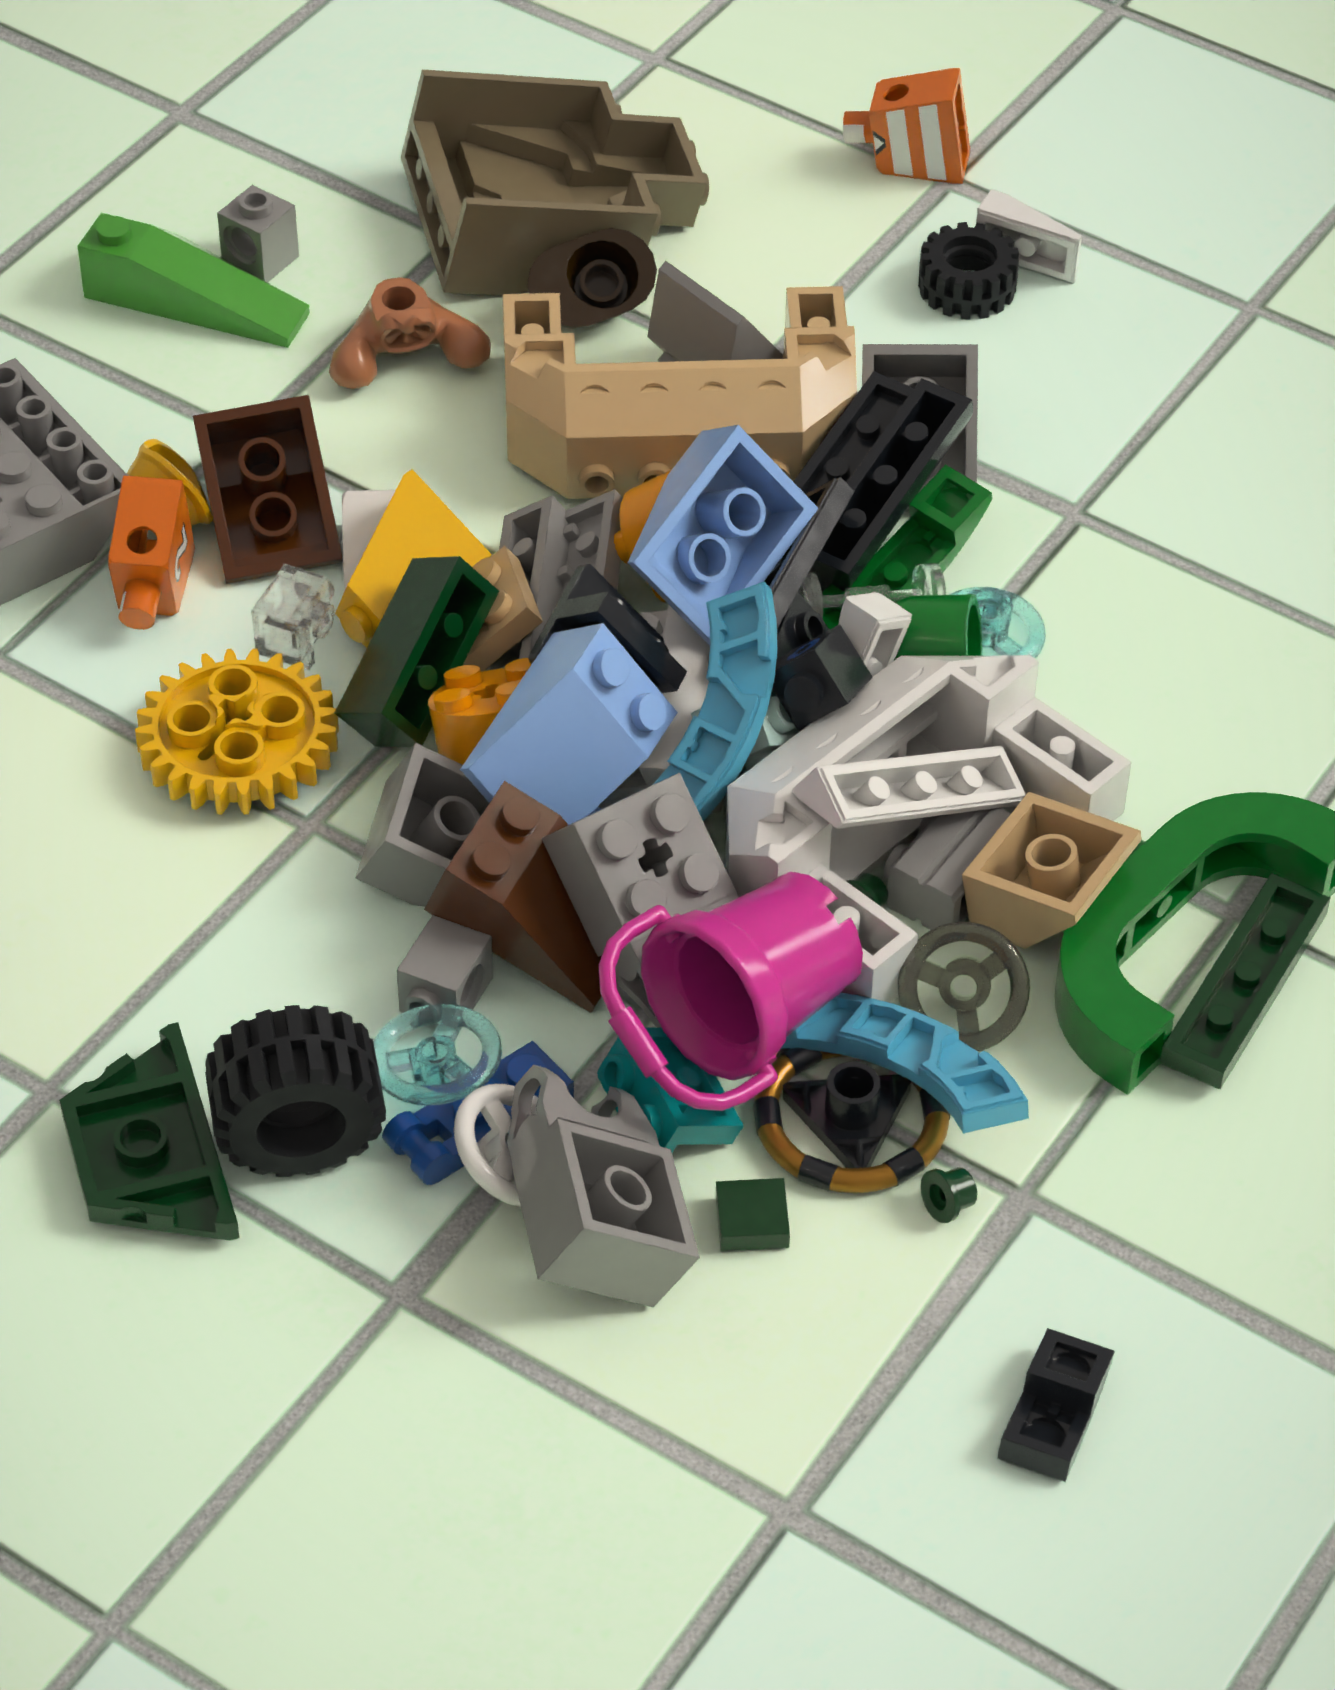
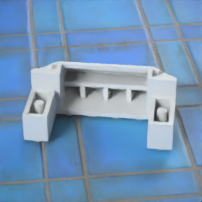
(907, 711)

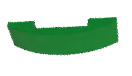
(937, 530)

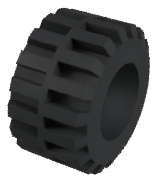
(294, 1091)

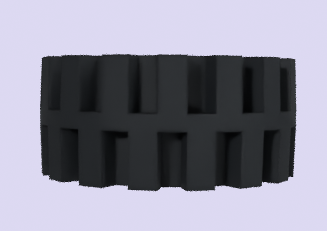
(978, 291)

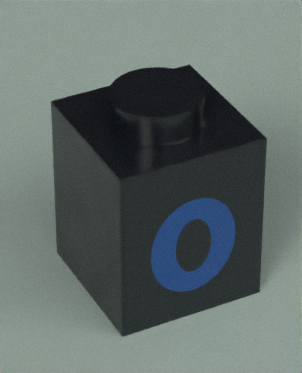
(819, 677)

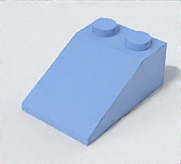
(718, 524)
(572, 725)

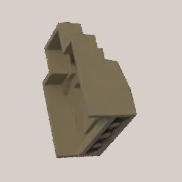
(535, 163)

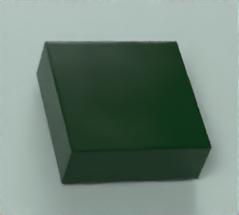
(752, 1214)

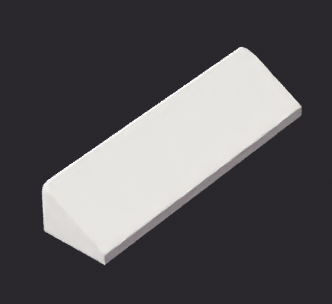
(911, 787)

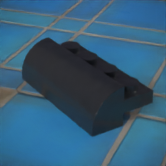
(885, 453)

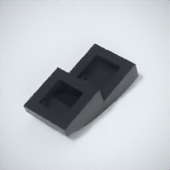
(1056, 1405)

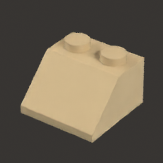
(1044, 869)

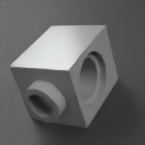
(259, 233)
(445, 966)

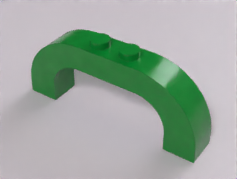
(1226, 836)

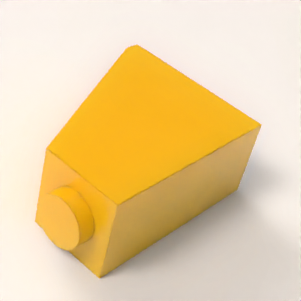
(411, 527)

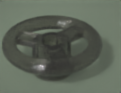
(1004, 957)

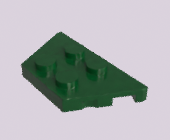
(148, 1146)

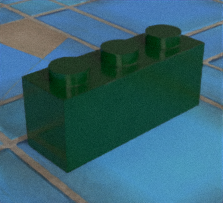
(416, 642)

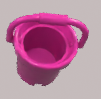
(733, 982)

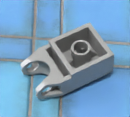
(634, 858)
(597, 1193)

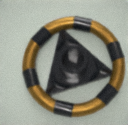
(851, 1117)

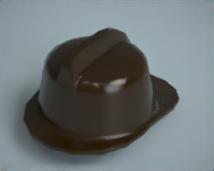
(595, 276)

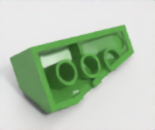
(181, 281)

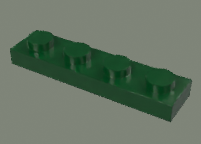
(1245, 981)

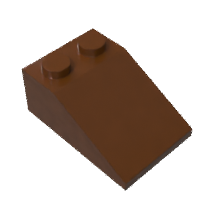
(267, 488)
(513, 892)

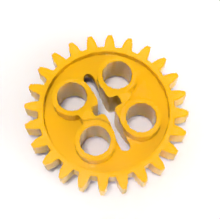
(237, 731)

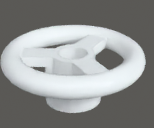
(488, 1158)

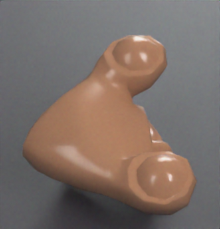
(401, 321)

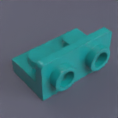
(671, 1119)

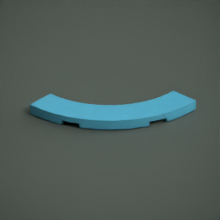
(736, 696)
(925, 1051)

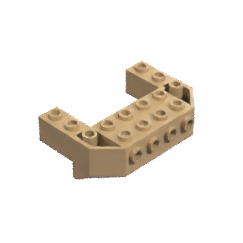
(629, 422)

